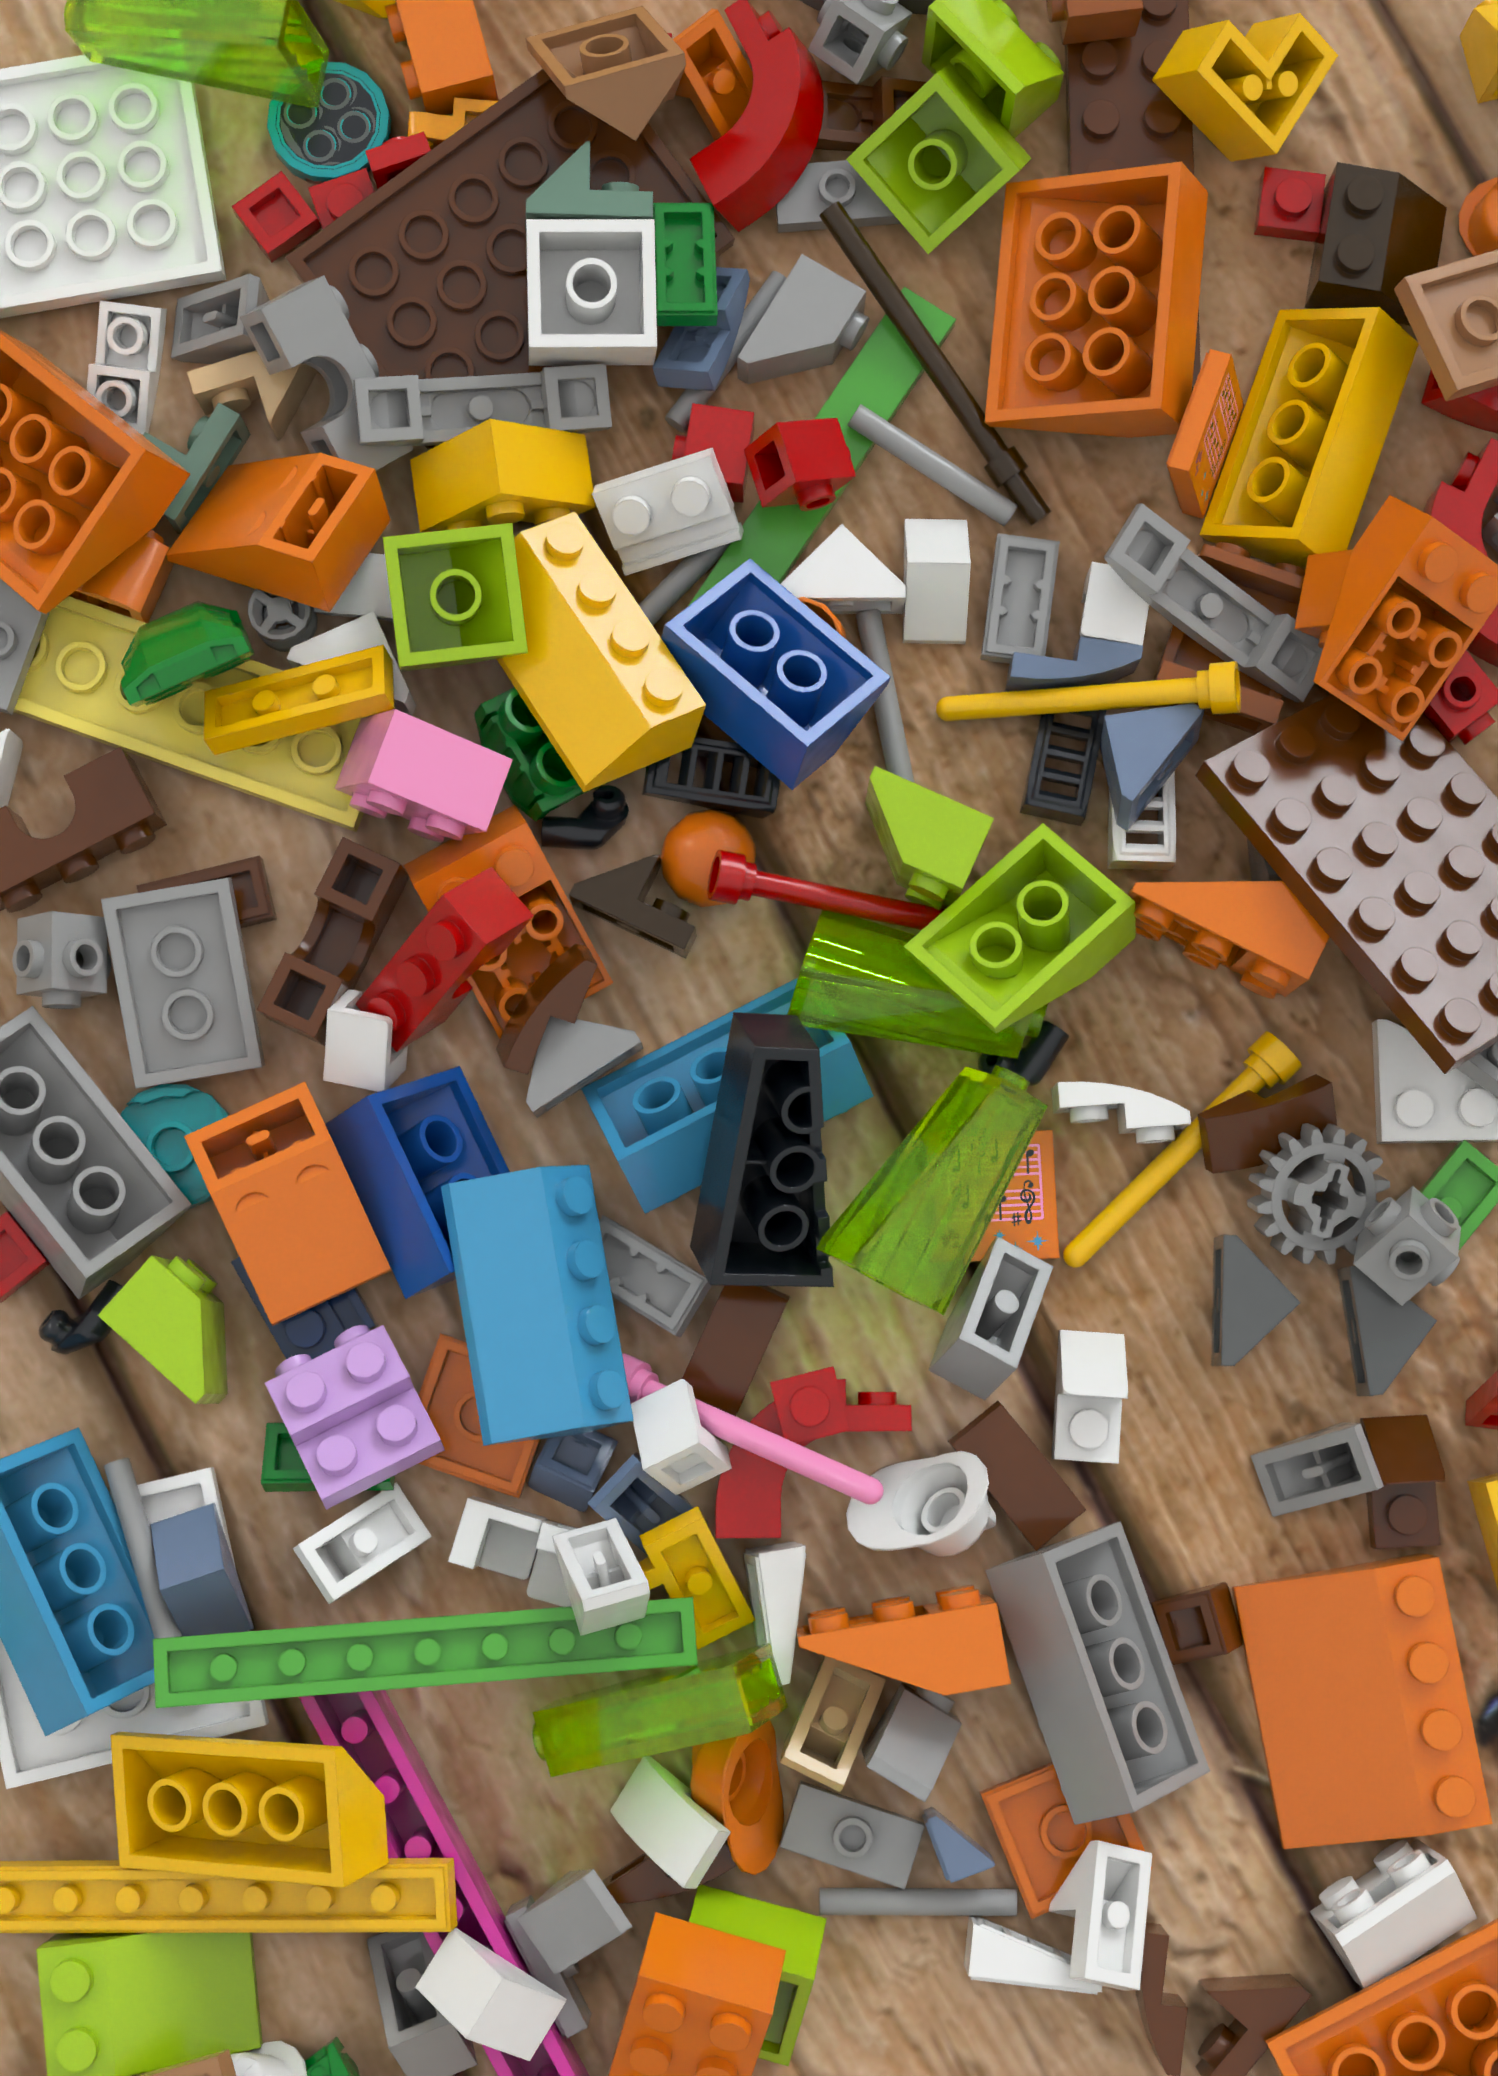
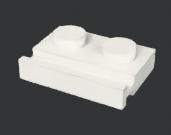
(668, 511)

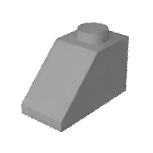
(804, 324)
(992, 1320)
(913, 1740)
(414, 2029)

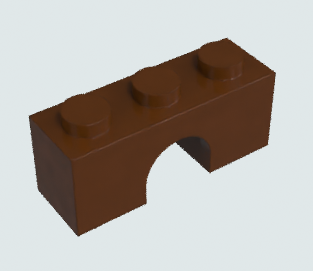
(110, 815)
(347, 923)

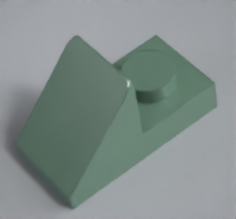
(569, 195)
(212, 447)

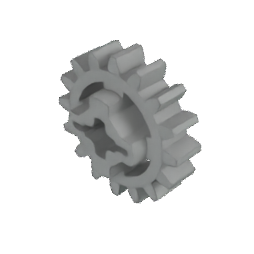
(1319, 1166)

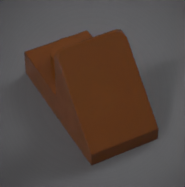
(1409, 1465)
(1261, 2010)

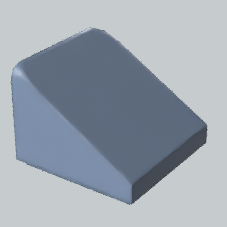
(572, 1467)
(955, 1850)

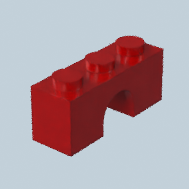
(449, 944)

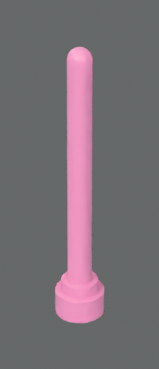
(806, 1462)

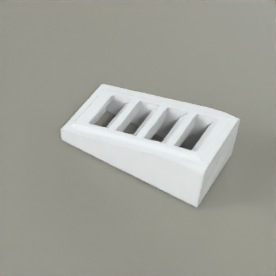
(1146, 856)
(775, 1597)
(1012, 1958)

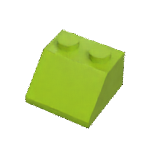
(994, 58)
(938, 158)
(455, 596)
(925, 837)
(175, 1325)
(778, 1927)

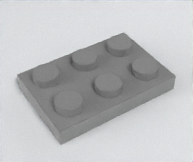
(183, 982)

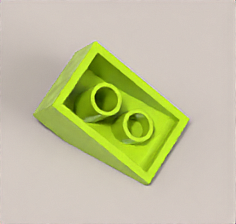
(1026, 931)
(145, 2000)

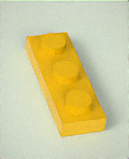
(298, 700)

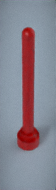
(736, 879)

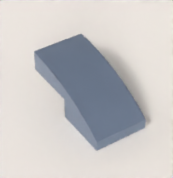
(698, 354)
(1092, 664)

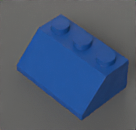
(773, 672)
(400, 1154)

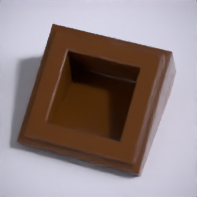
(1198, 1623)

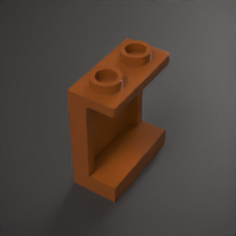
(1274, 588)

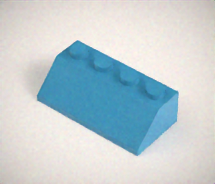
(665, 1103)
(536, 1304)
(68, 1585)

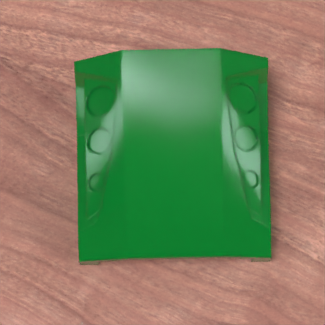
(181, 649)
(537, 774)

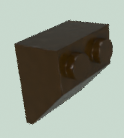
(1372, 237)

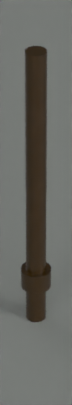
(1004, 463)

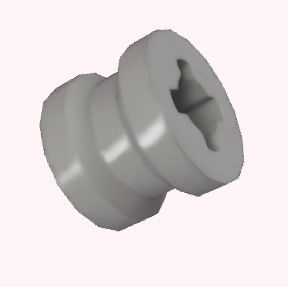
(269, 610)

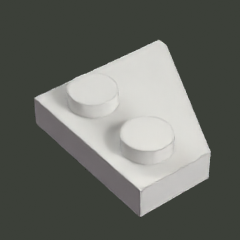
(1419, 1100)

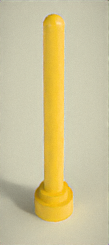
(1212, 688)
(1268, 1063)

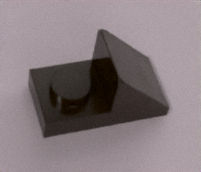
(620, 899)

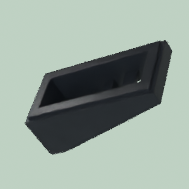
(758, 805)
(1054, 805)

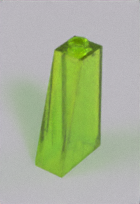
(222, 44)
(868, 986)
(939, 1189)
(660, 1712)

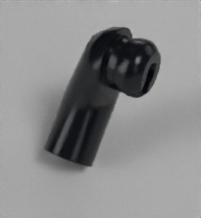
(592, 827)

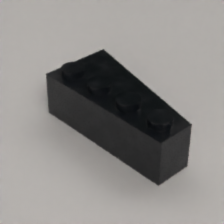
(765, 1161)

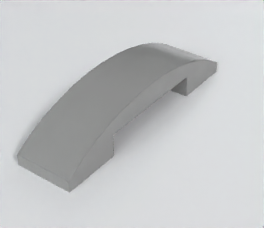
(437, 409)
(1211, 608)

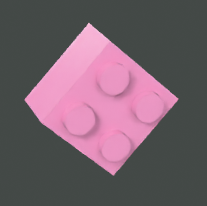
(422, 775)

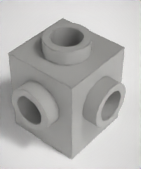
(860, 36)
(61, 958)
(1408, 1244)

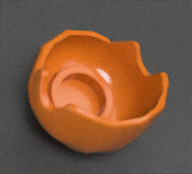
(692, 847)

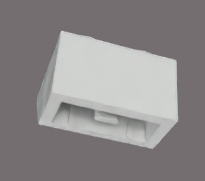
(1393, 1911)

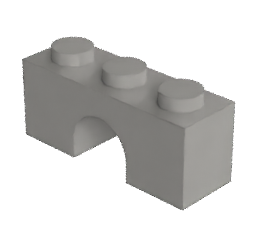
(313, 329)

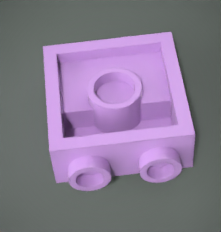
(353, 1414)

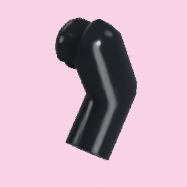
(1034, 1058)
(84, 1330)

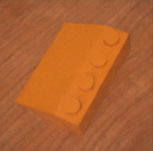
(1098, 302)
(71, 480)
(1362, 1703)
(1415, 2022)

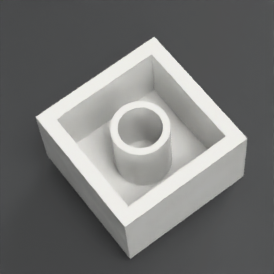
(591, 292)

